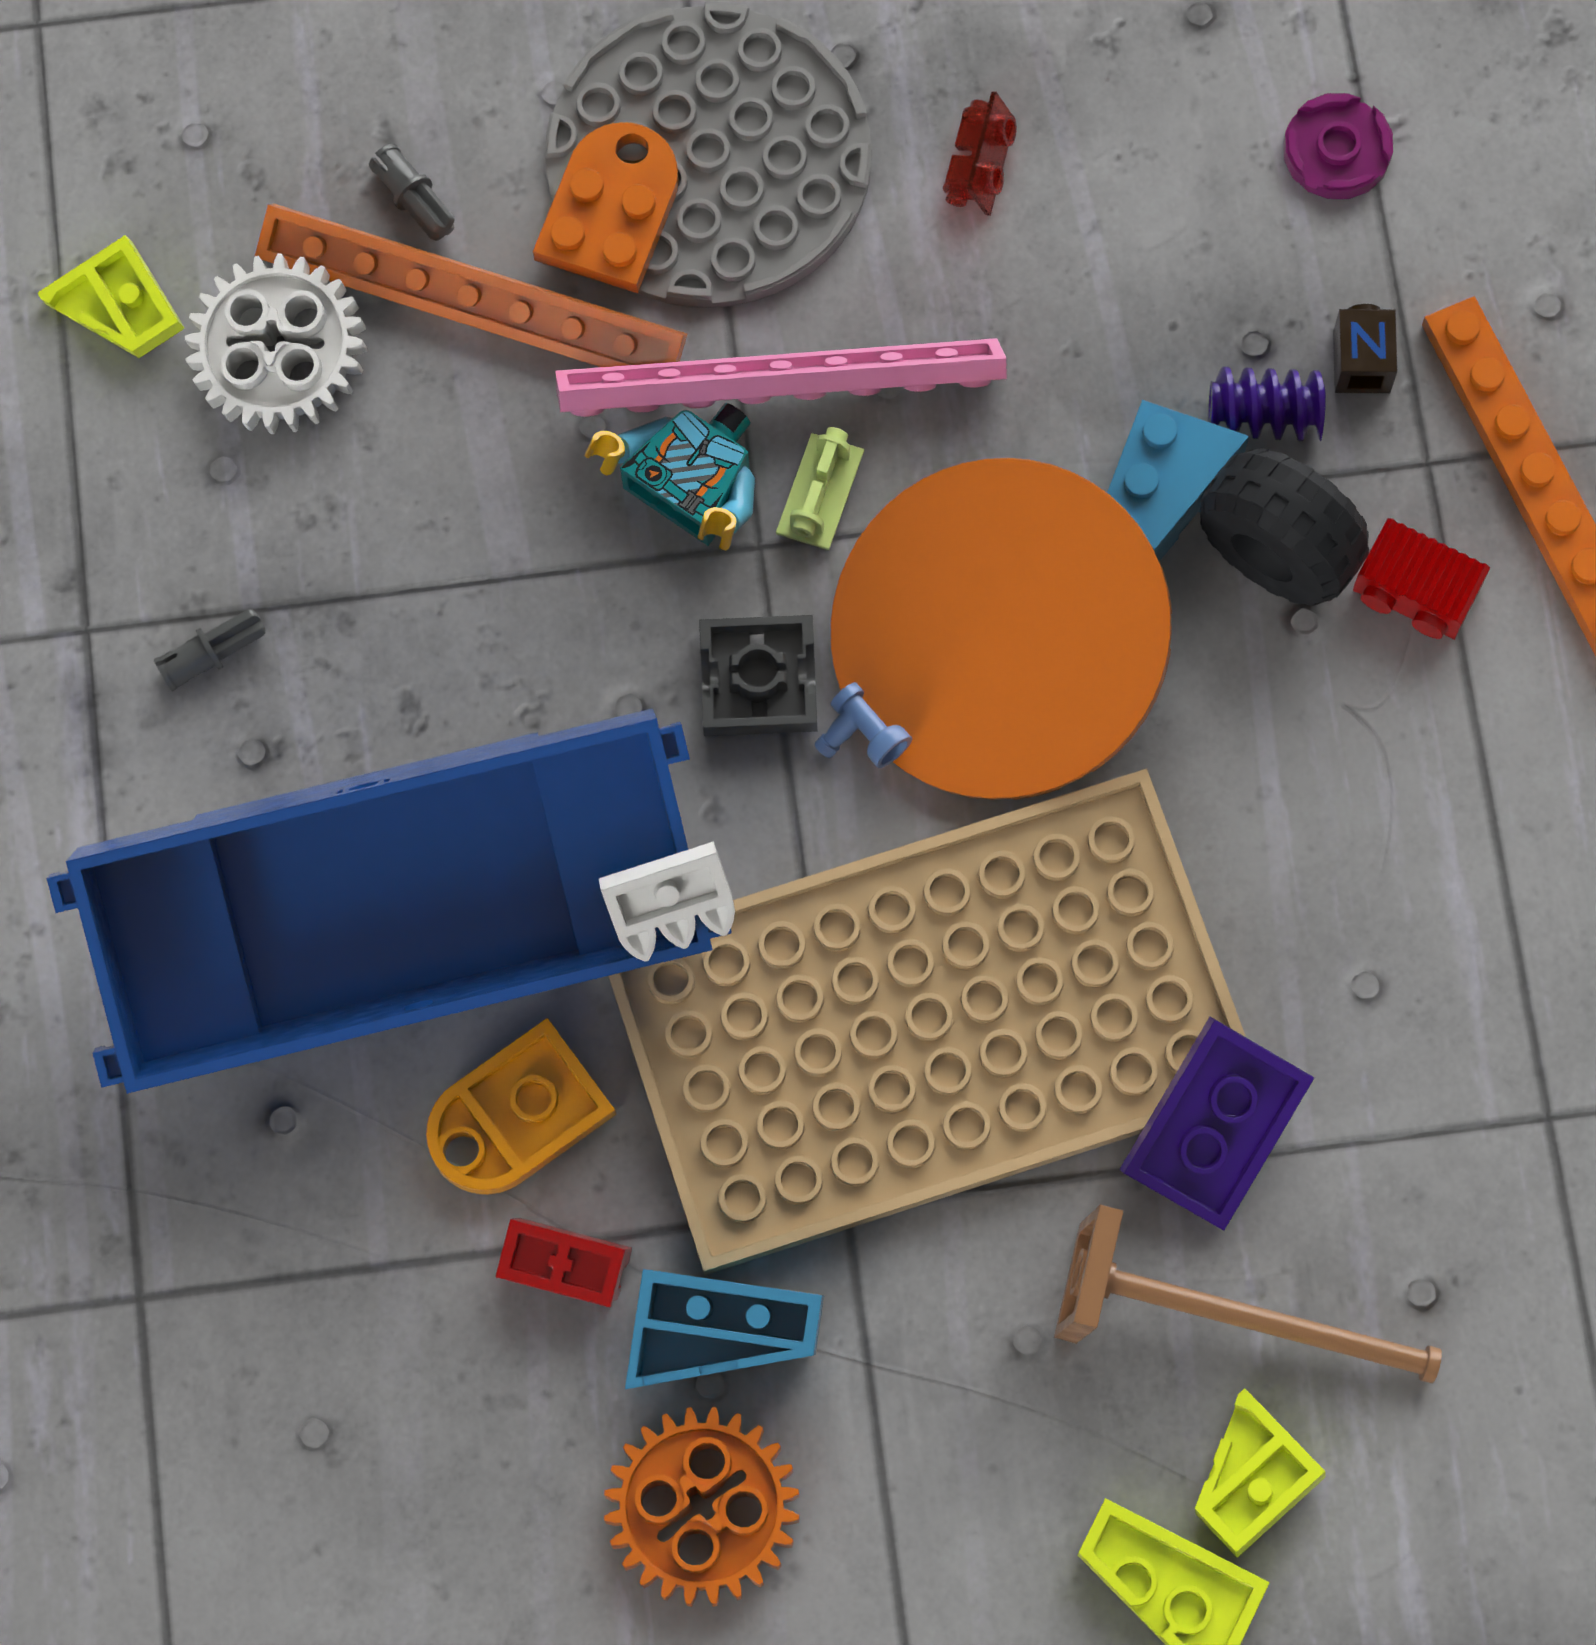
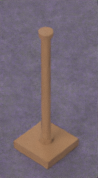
(1095, 1276)

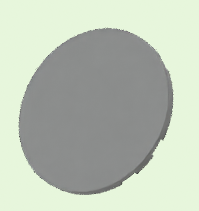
(761, 139)

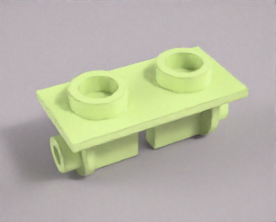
(820, 489)

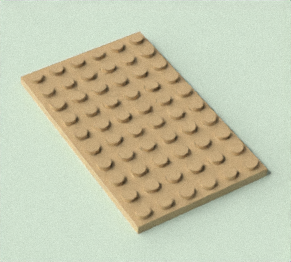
(925, 1020)

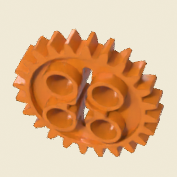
(736, 1549)

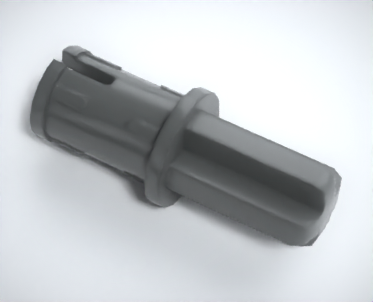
(412, 192)
(209, 648)

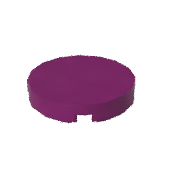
(1338, 146)

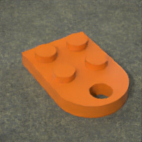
(608, 209)

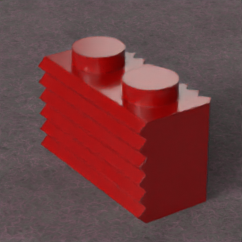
(1420, 580)

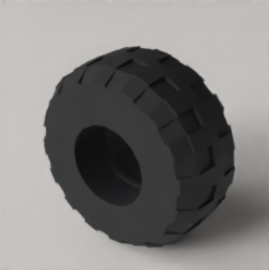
(1284, 526)

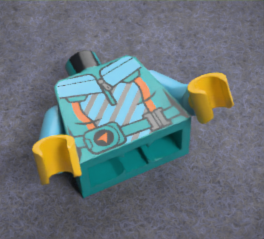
(686, 470)

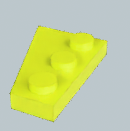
(1171, 1582)

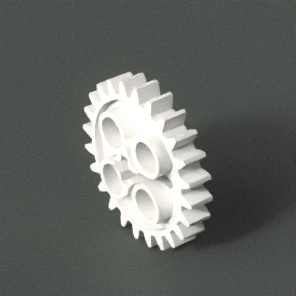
(281, 296)

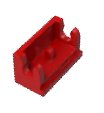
(563, 1262)

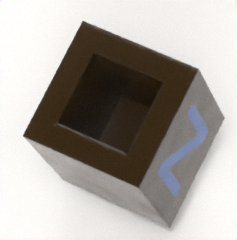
(1365, 349)

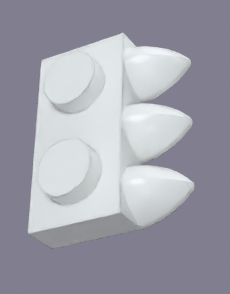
(668, 897)

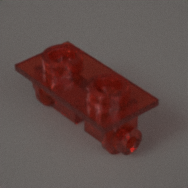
(987, 132)

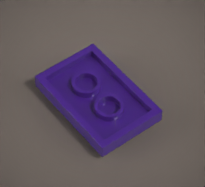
(1216, 1123)

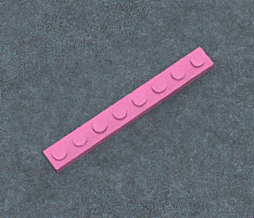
(796, 374)

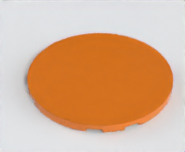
(1004, 626)

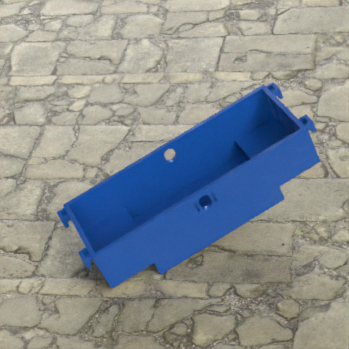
(373, 899)

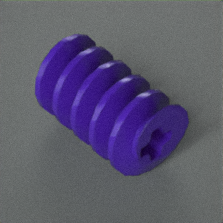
(1268, 402)

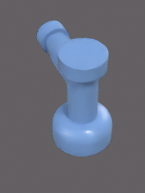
(885, 742)

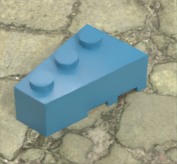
(1168, 470)
(716, 1326)

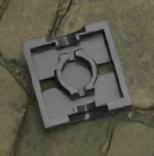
(768, 672)

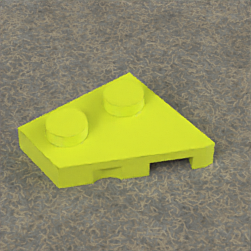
(116, 299)
(1254, 1477)

